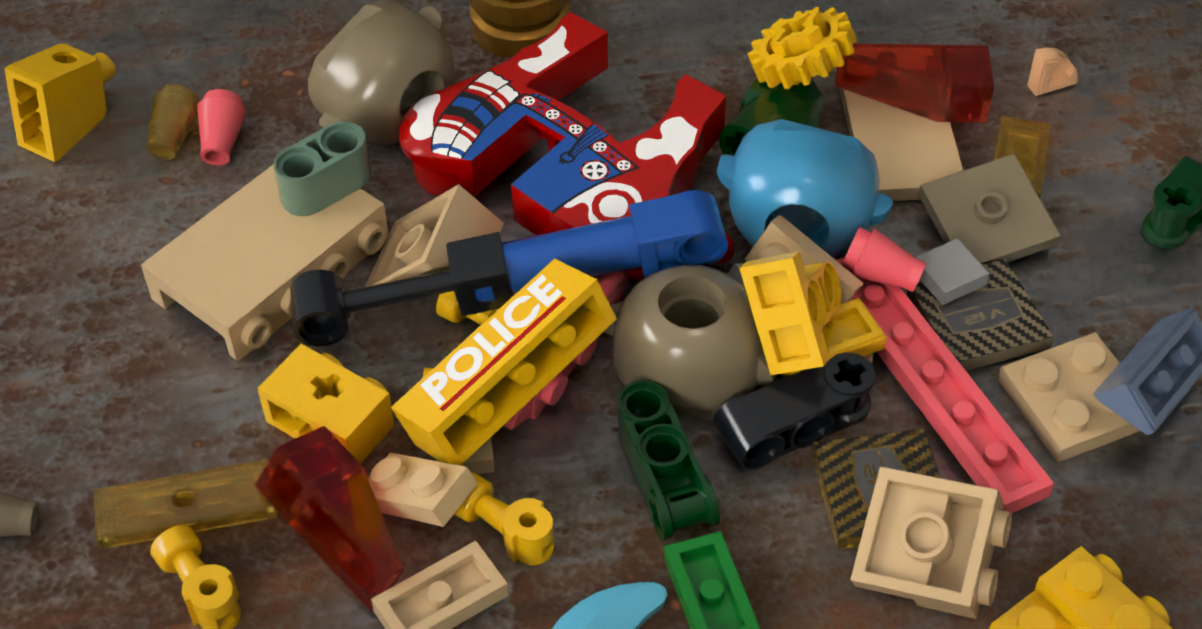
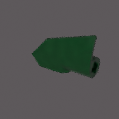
(766, 104)

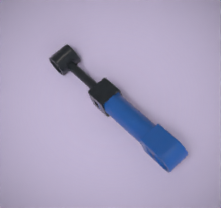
(489, 272)

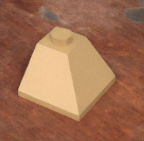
(420, 237)

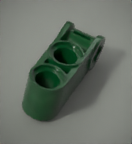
(676, 489)

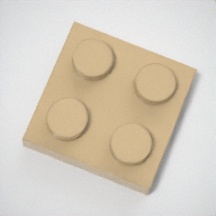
(1058, 397)

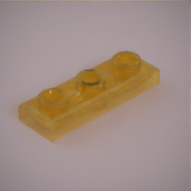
(198, 499)

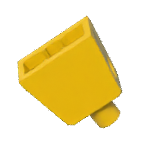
(57, 98)

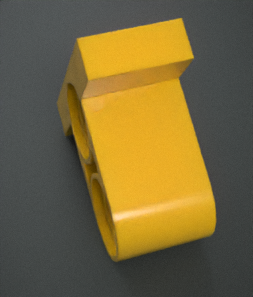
(791, 309)

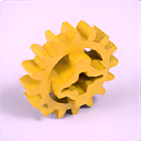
(802, 47)

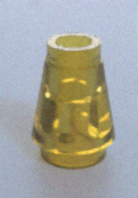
(170, 120)

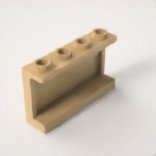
(248, 250)

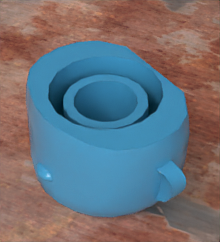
(809, 177)

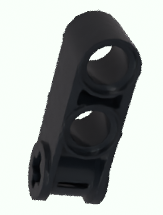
(796, 410)

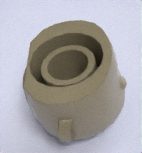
(381, 68)
(692, 337)

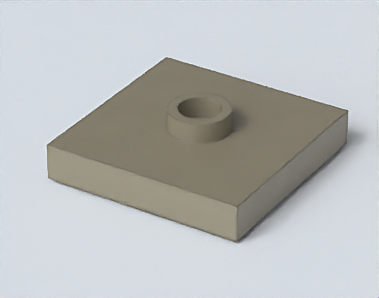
(990, 211)

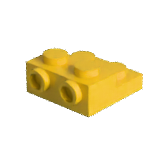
(1084, 595)

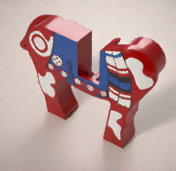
(587, 177)

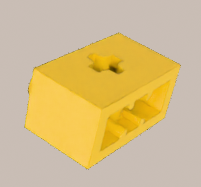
(318, 392)

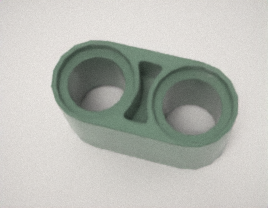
(322, 168)

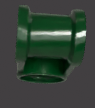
(1176, 206)

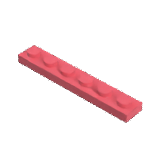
(953, 401)

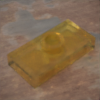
(1029, 144)

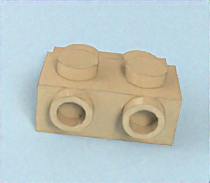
(932, 542)

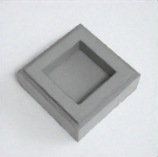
(952, 271)

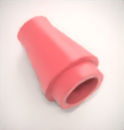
(219, 121)
(881, 260)

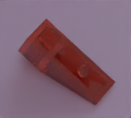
(923, 79)
(334, 510)

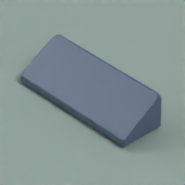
(1156, 372)

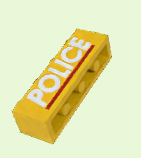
(504, 363)

